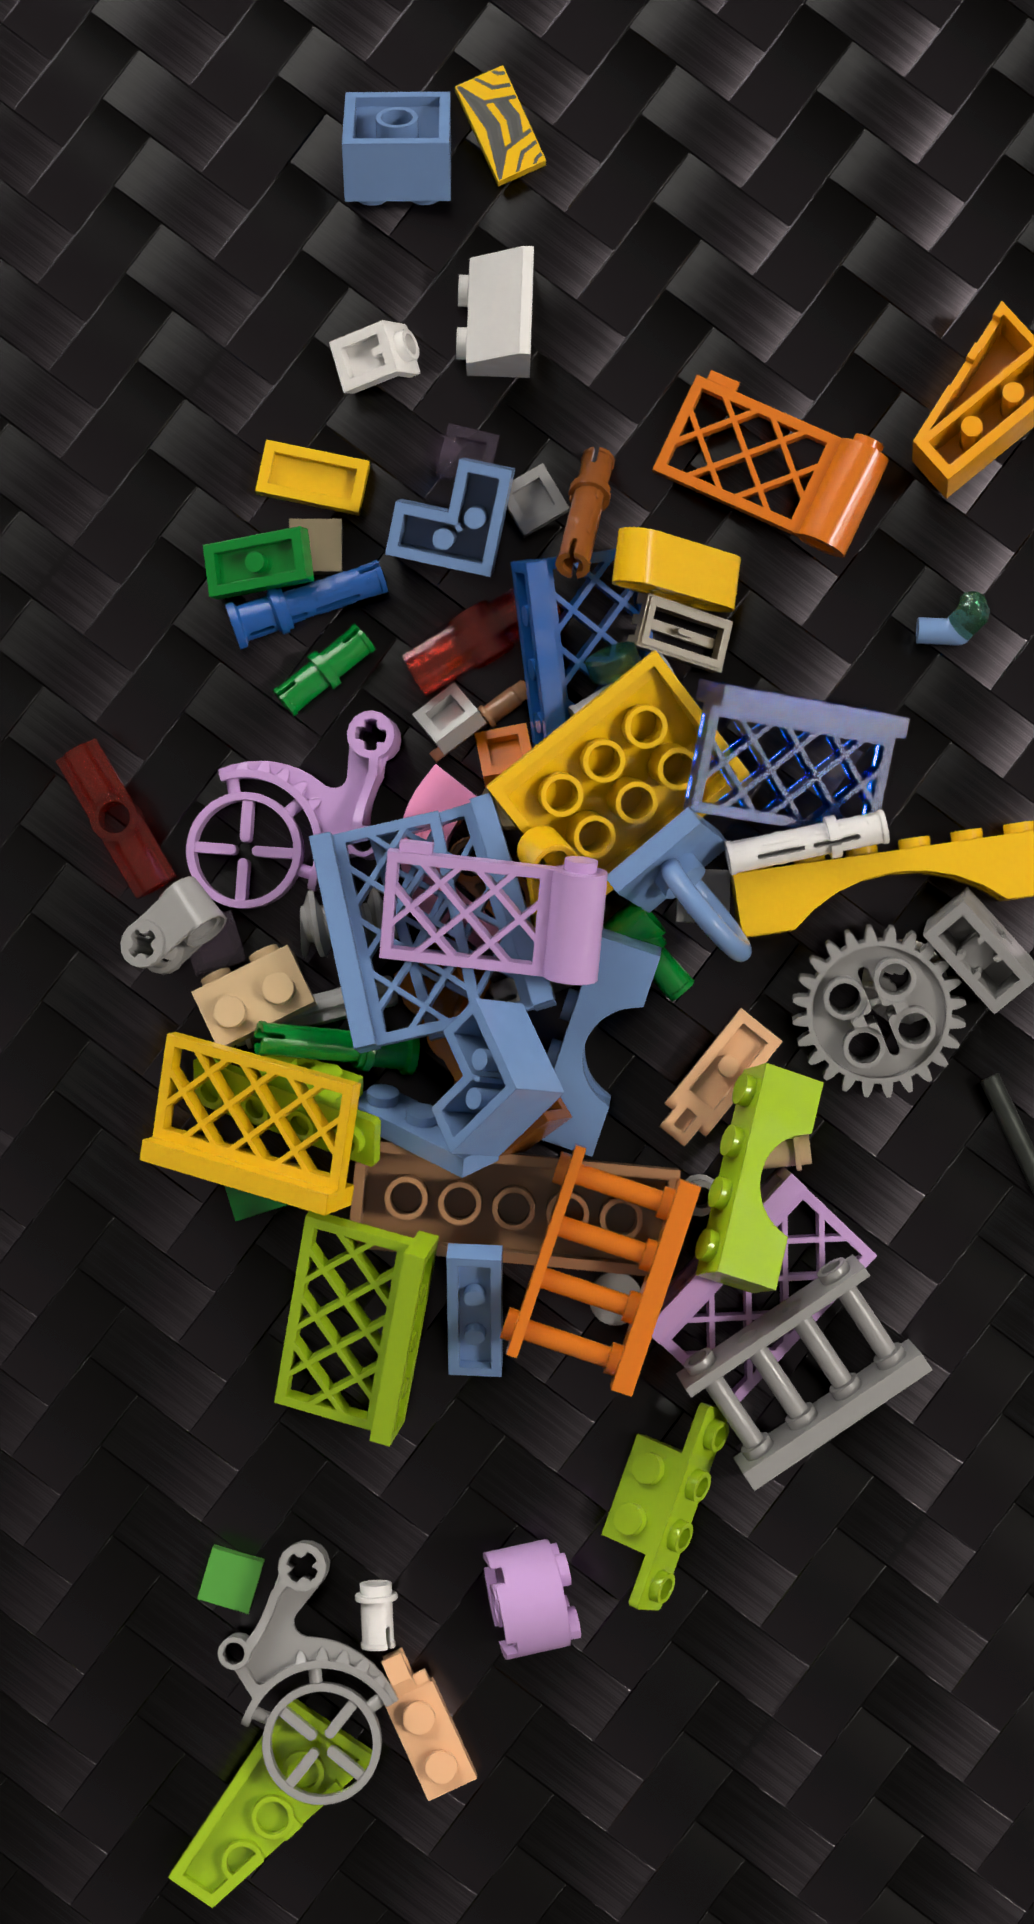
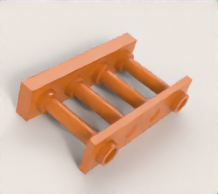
(637, 1309)

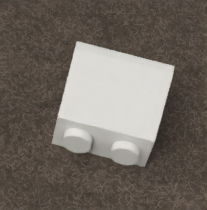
(498, 314)

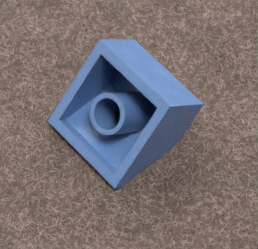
(397, 147)

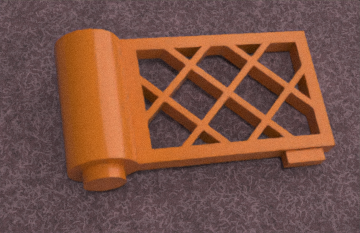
(839, 482)

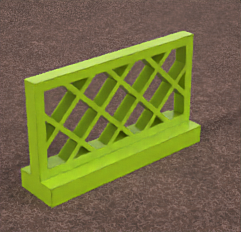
(401, 1325)

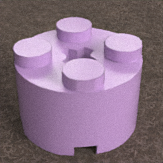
(529, 1598)

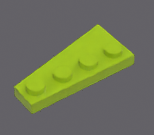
(257, 1814)

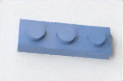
(416, 1129)
(475, 1309)

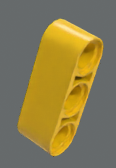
(676, 569)

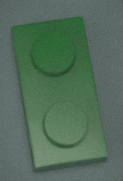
(258, 562)

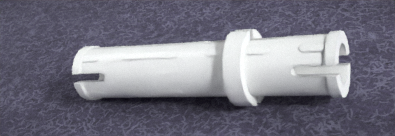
(807, 842)

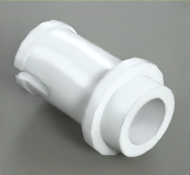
(376, 1614)

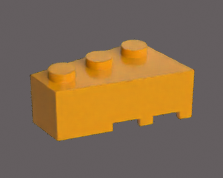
(982, 408)

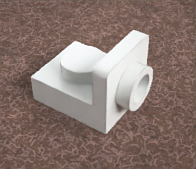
(375, 355)

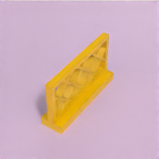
(253, 1169)

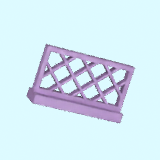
(690, 1292)

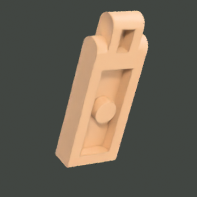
(708, 1087)

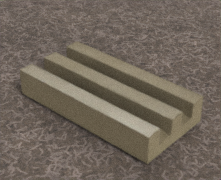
(646, 623)

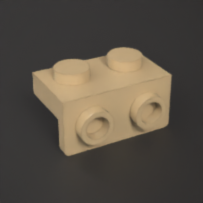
(263, 990)

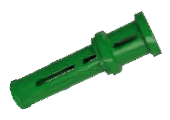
(333, 1046)

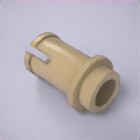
(790, 1153)

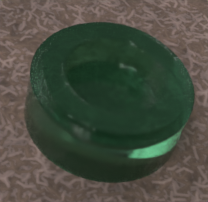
(612, 662)

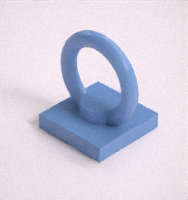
(672, 868)

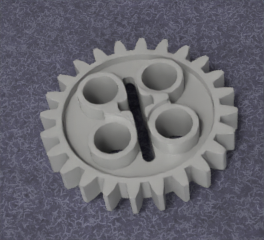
(834, 1027)

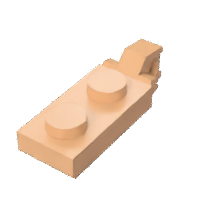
(426, 1728)

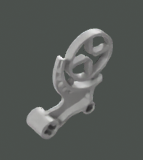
(279, 1651)

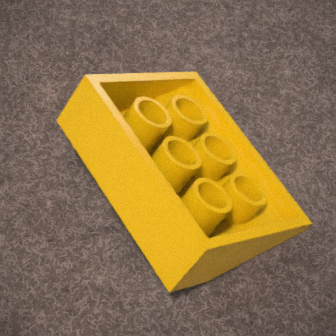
(613, 768)

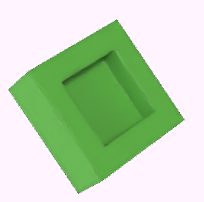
(231, 1579)

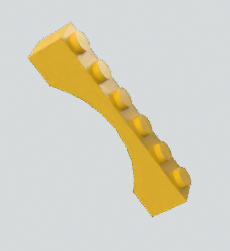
(782, 897)

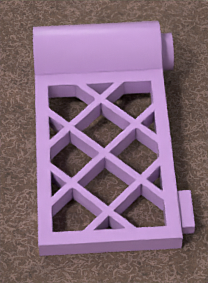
(566, 920)

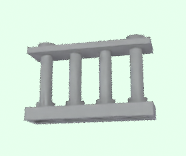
(807, 1423)

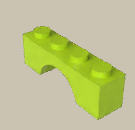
(740, 1239)

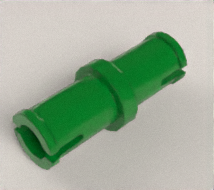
(324, 669)

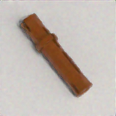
(588, 499)

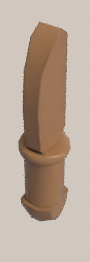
(495, 710)

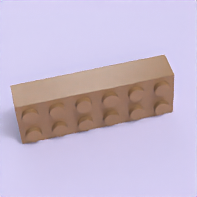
(502, 1206)

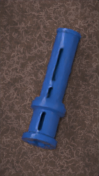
(282, 609)

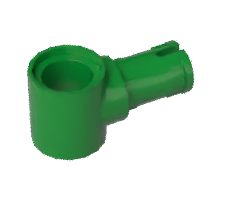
(644, 926)

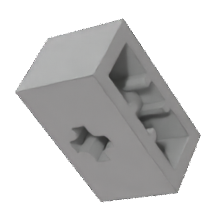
(980, 950)

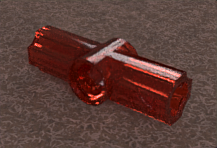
(469, 642)
(98, 790)

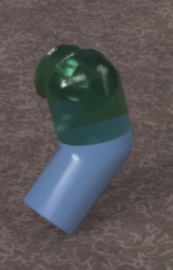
(959, 626)

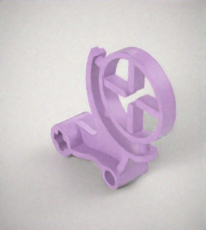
(326, 808)

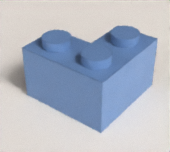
(467, 532)
(503, 1079)

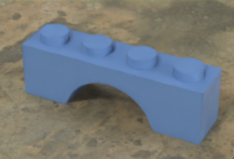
(622, 983)

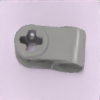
(173, 928)

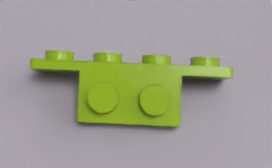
(367, 1128)
(660, 1500)

